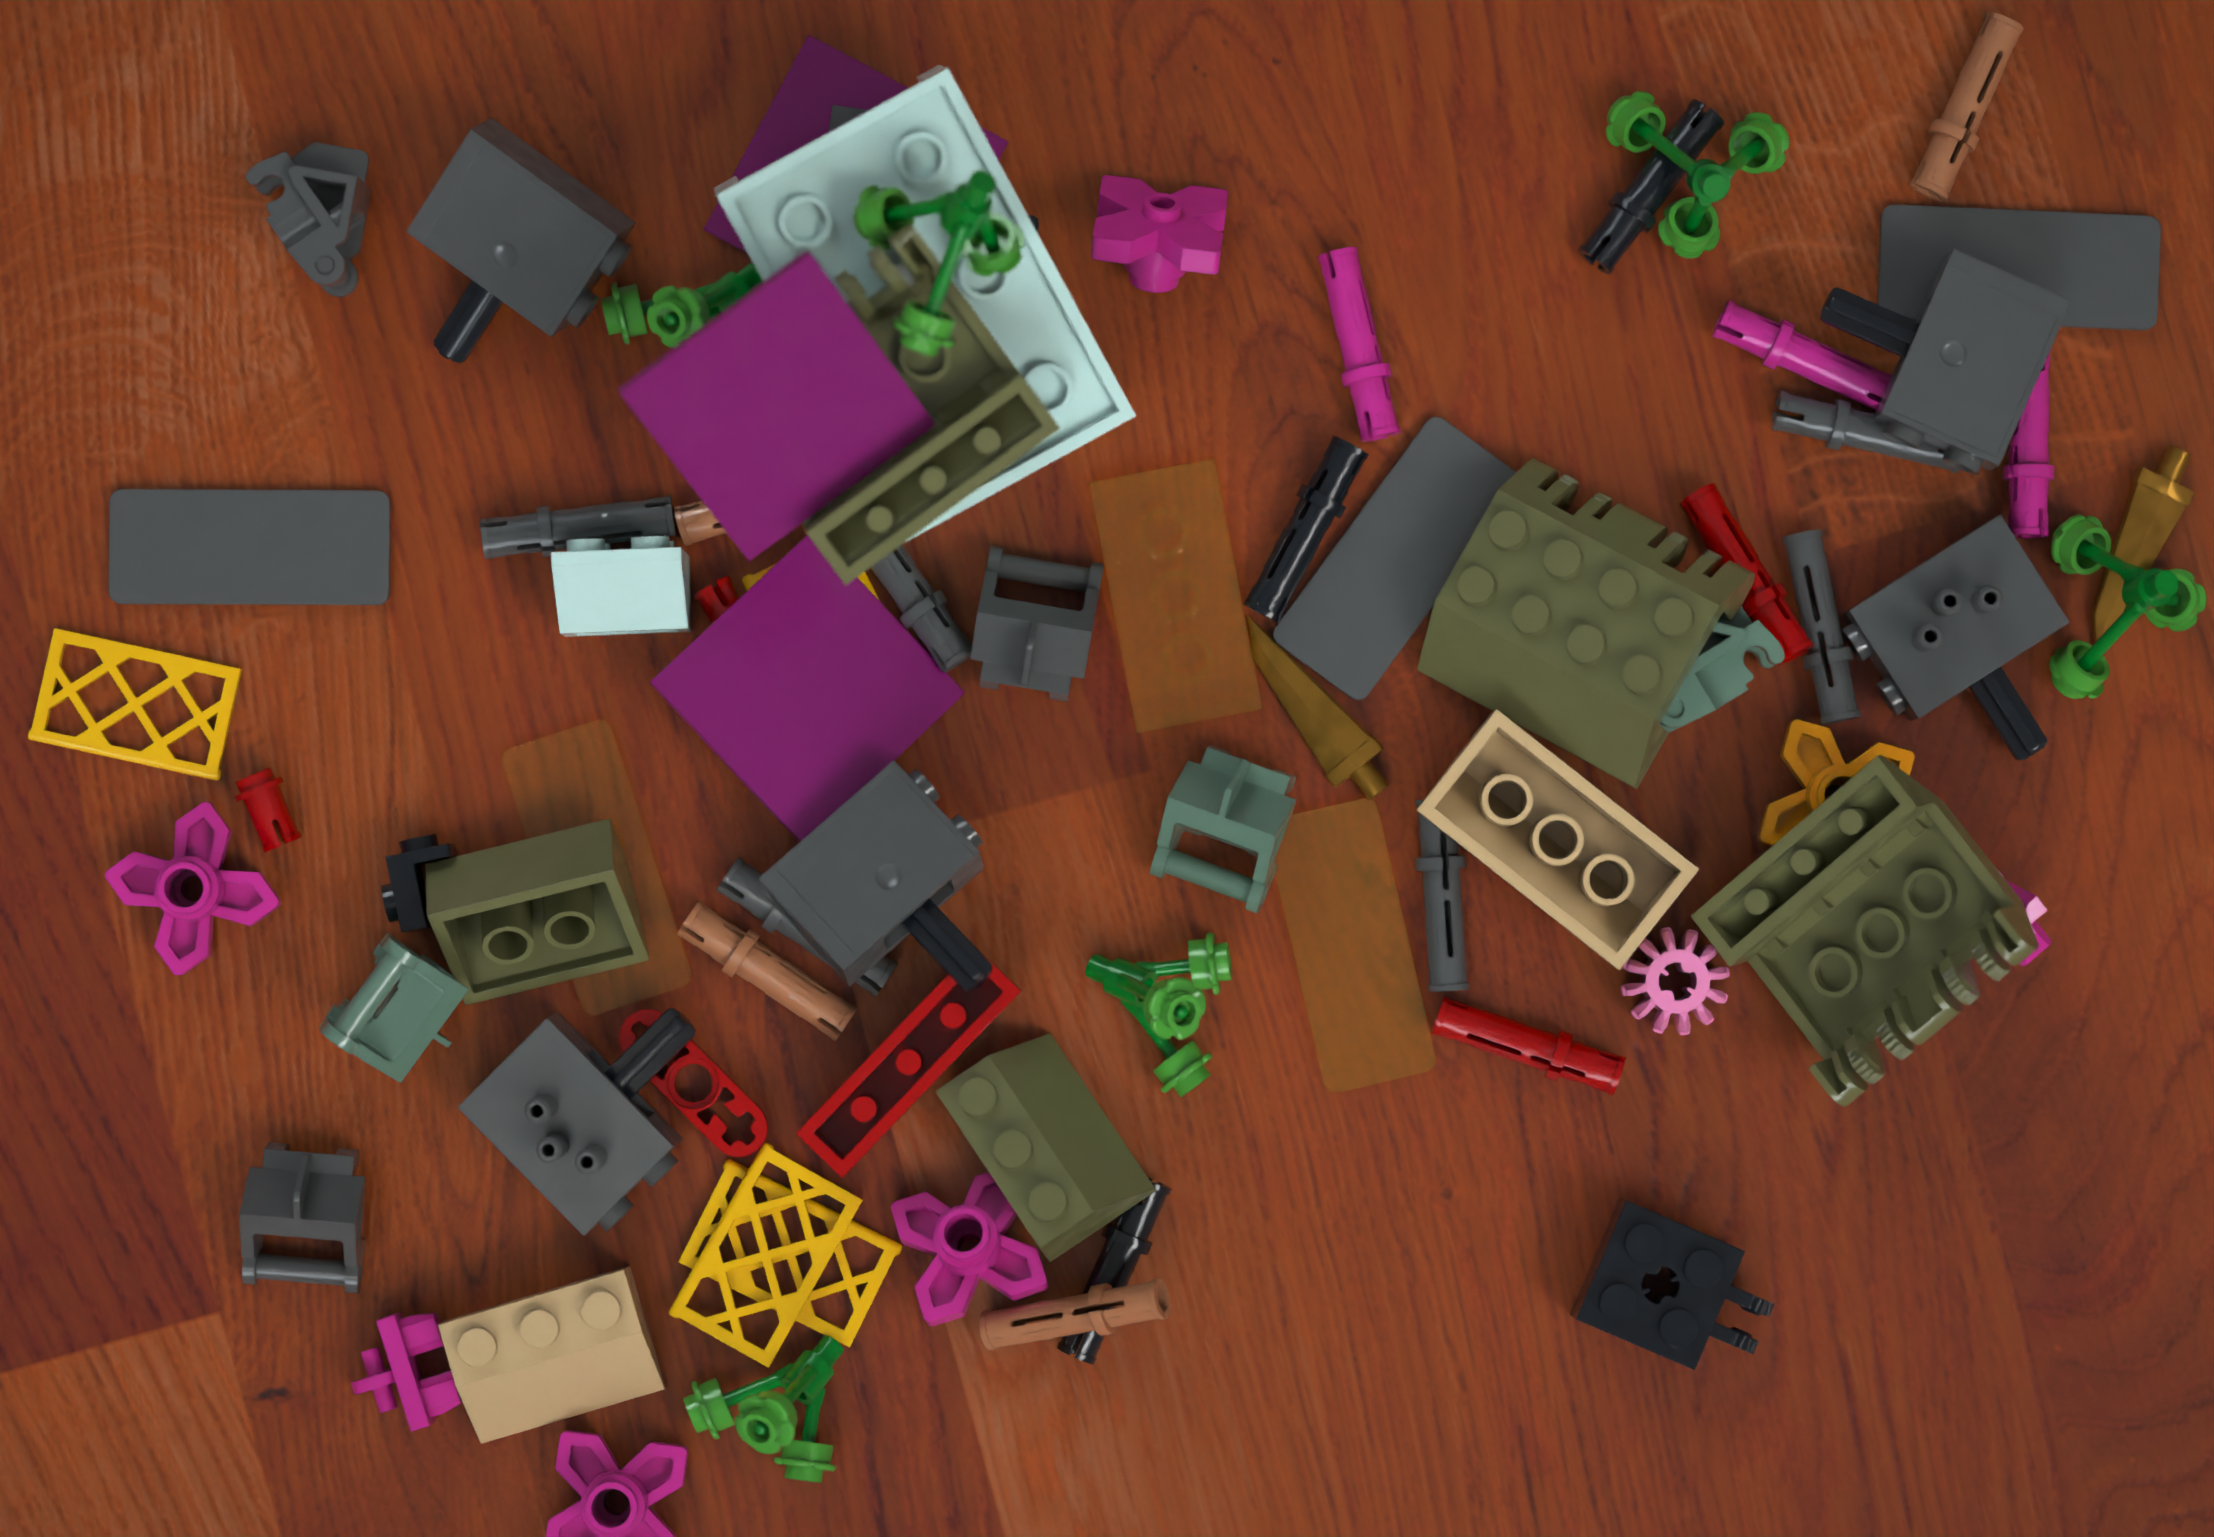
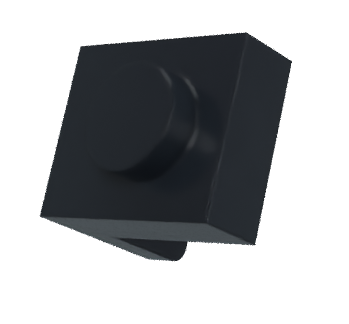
(406, 894)

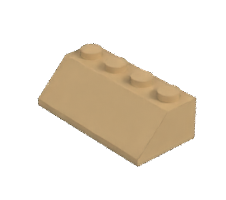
(1557, 839)

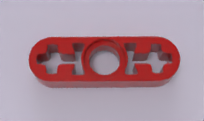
(738, 1106)

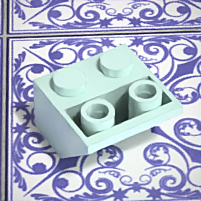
(623, 588)

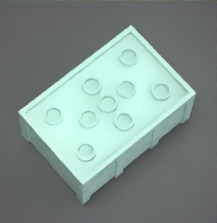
(925, 147)

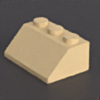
(552, 1355)

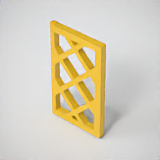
(112, 655)
(711, 1261)
(742, 1278)

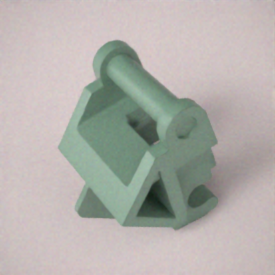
(1720, 670)
(1231, 804)
(407, 1017)

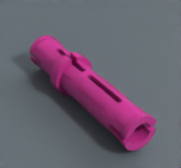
(1360, 350)
(1793, 351)
(2029, 465)

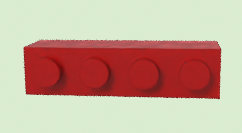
(904, 1068)

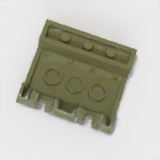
(971, 392)
(1577, 619)
(1870, 923)

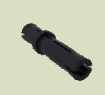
(1635, 207)
(1311, 519)
(1117, 1261)

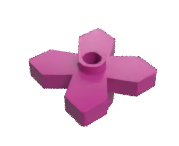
(1158, 232)
(186, 924)
(954, 1275)
(593, 1472)

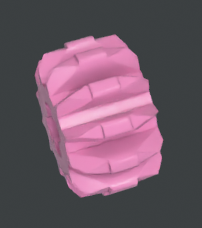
(1664, 1000)

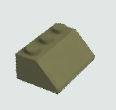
(536, 911)
(1045, 1143)

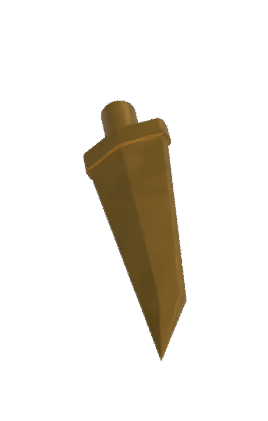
(2146, 524)
(1328, 729)

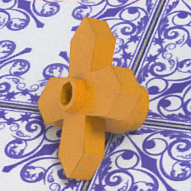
(1817, 764)

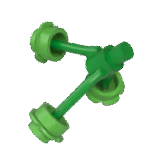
(1692, 222)
(982, 237)
(675, 311)
(2164, 596)
(1169, 1005)
(768, 1417)

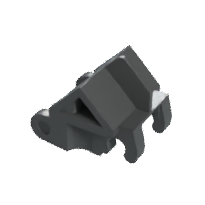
(320, 211)
(1030, 641)
(304, 1199)

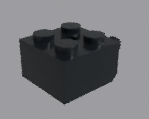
(1675, 1322)

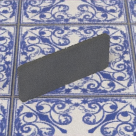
(2093, 259)
(249, 547)
(1392, 560)

